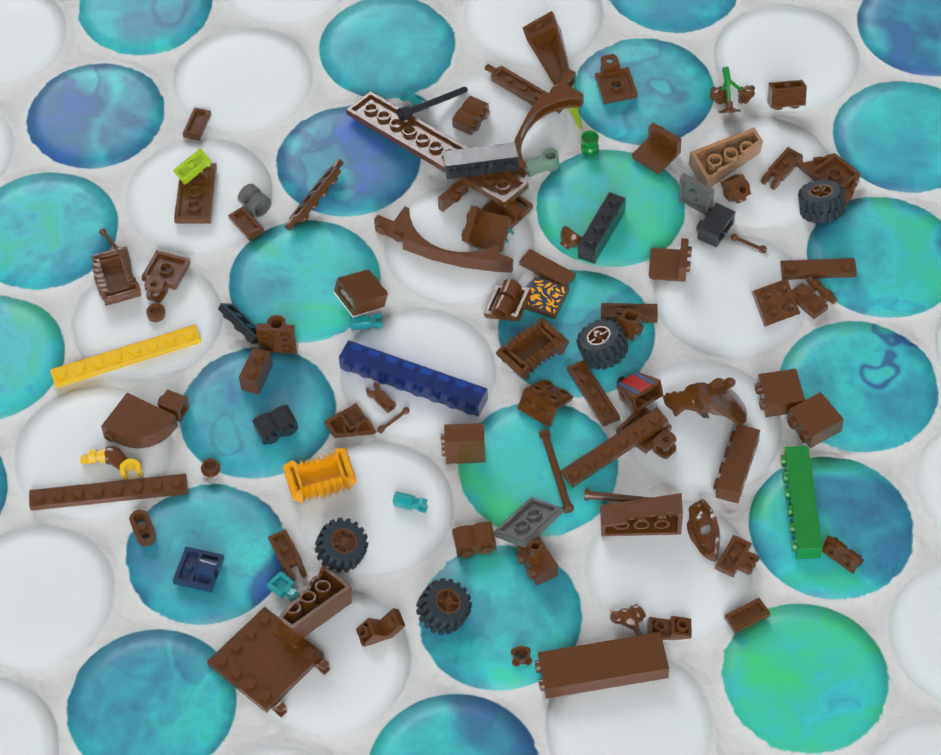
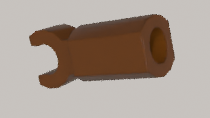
(381, 398)

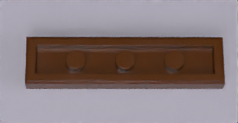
(593, 393)

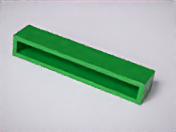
(802, 502)

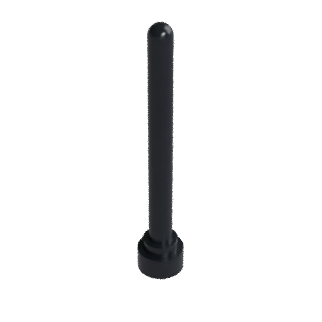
(405, 113)

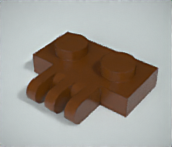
(737, 557)

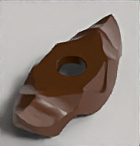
(701, 515)

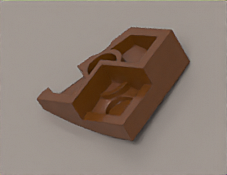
(349, 423)

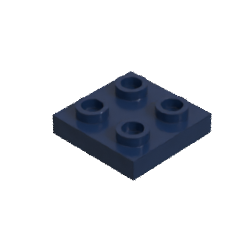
(198, 569)

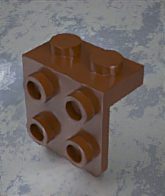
(658, 149)
(485, 229)
(670, 263)
(543, 401)

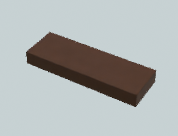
(547, 268)
(613, 310)

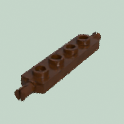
(515, 84)
(318, 191)

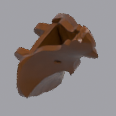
(713, 398)

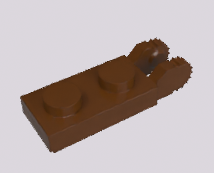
(782, 167)
(286, 553)

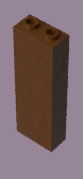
(602, 665)

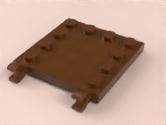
(264, 663)

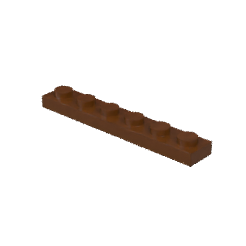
(614, 447)

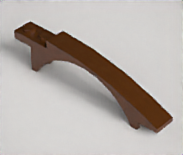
(559, 97)
(403, 231)

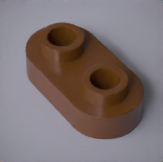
(143, 529)

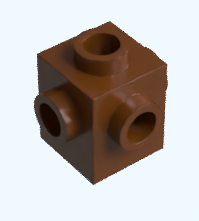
(736, 188)
(631, 323)

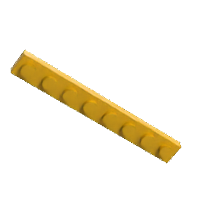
(125, 356)

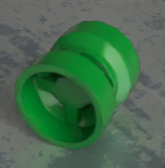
(589, 143)

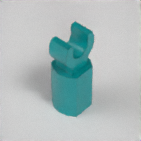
(366, 322)
(409, 502)

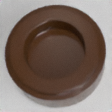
(155, 312)

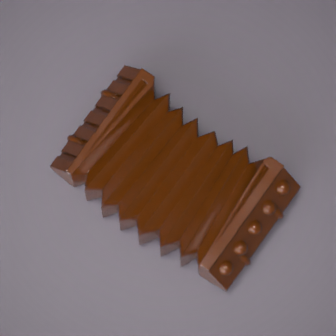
(115, 276)
(532, 347)

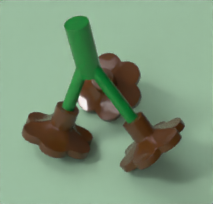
(723, 95)

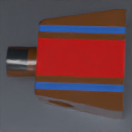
(639, 390)

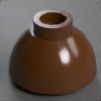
(569, 238)

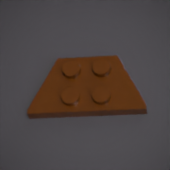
(832, 168)

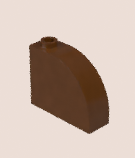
(138, 423)

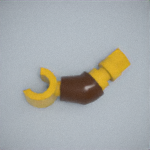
(114, 457)

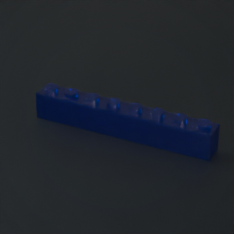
(413, 378)

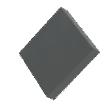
(695, 194)

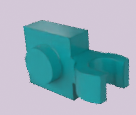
(413, 98)
(283, 586)

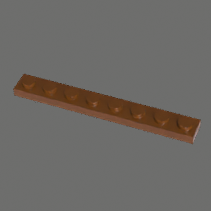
(108, 492)

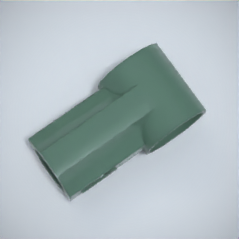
(546, 162)

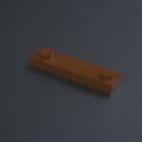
(818, 268)

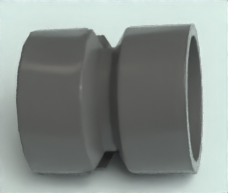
(254, 200)

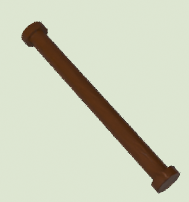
(610, 496)
(567, 506)

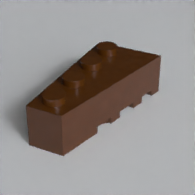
(643, 517)
(315, 605)

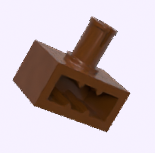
(537, 561)

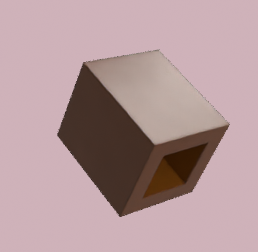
(174, 403)

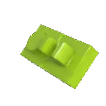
(192, 166)

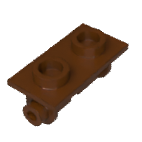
(839, 553)

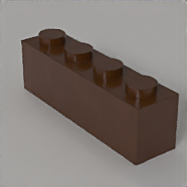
(737, 463)

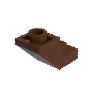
(377, 630)

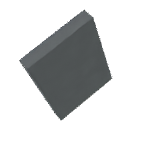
(528, 522)

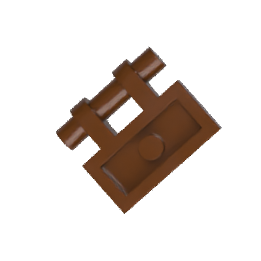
(809, 301)

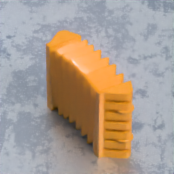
(320, 476)

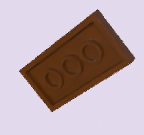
(196, 198)

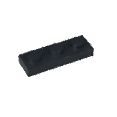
(240, 321)

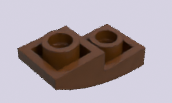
(671, 629)

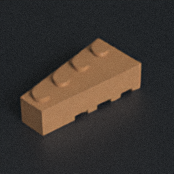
(725, 156)

